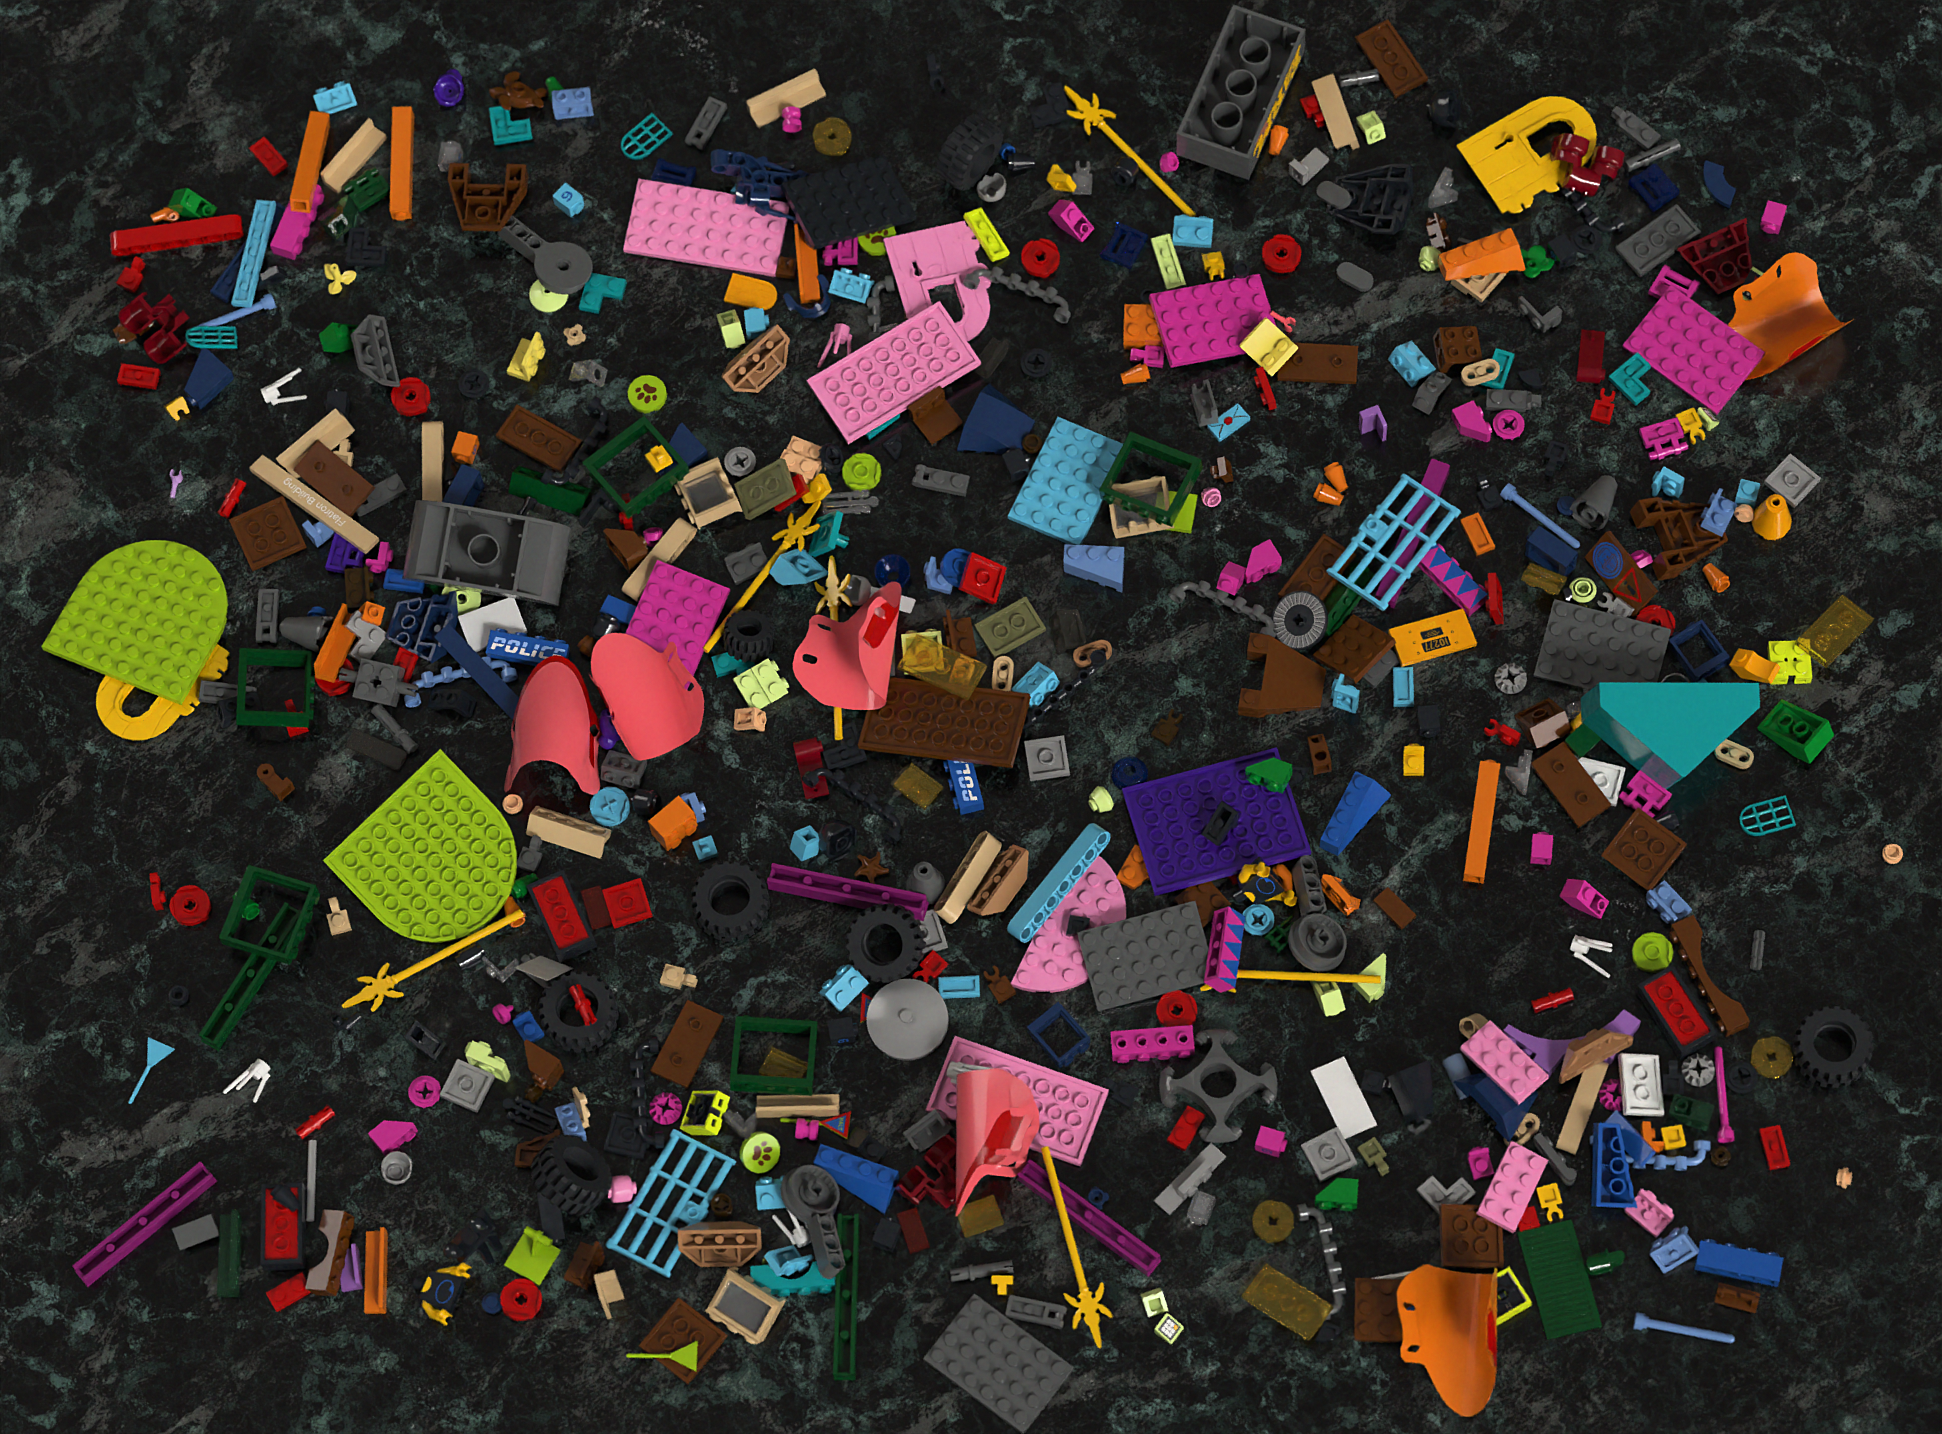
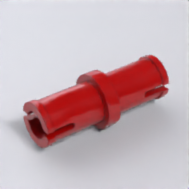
(231, 498)
(1552, 1000)
(582, 1004)
(314, 1122)

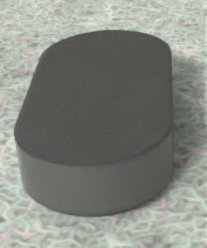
(1334, 195)
(1355, 276)

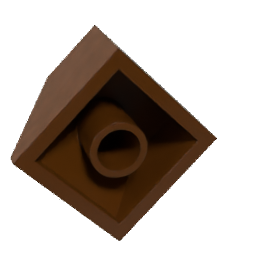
(627, 547)
(1543, 723)
(543, 1066)

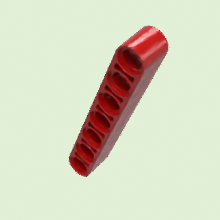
(176, 235)

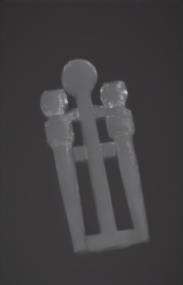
(872, 501)

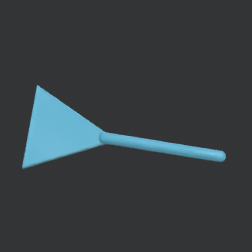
(156, 1053)

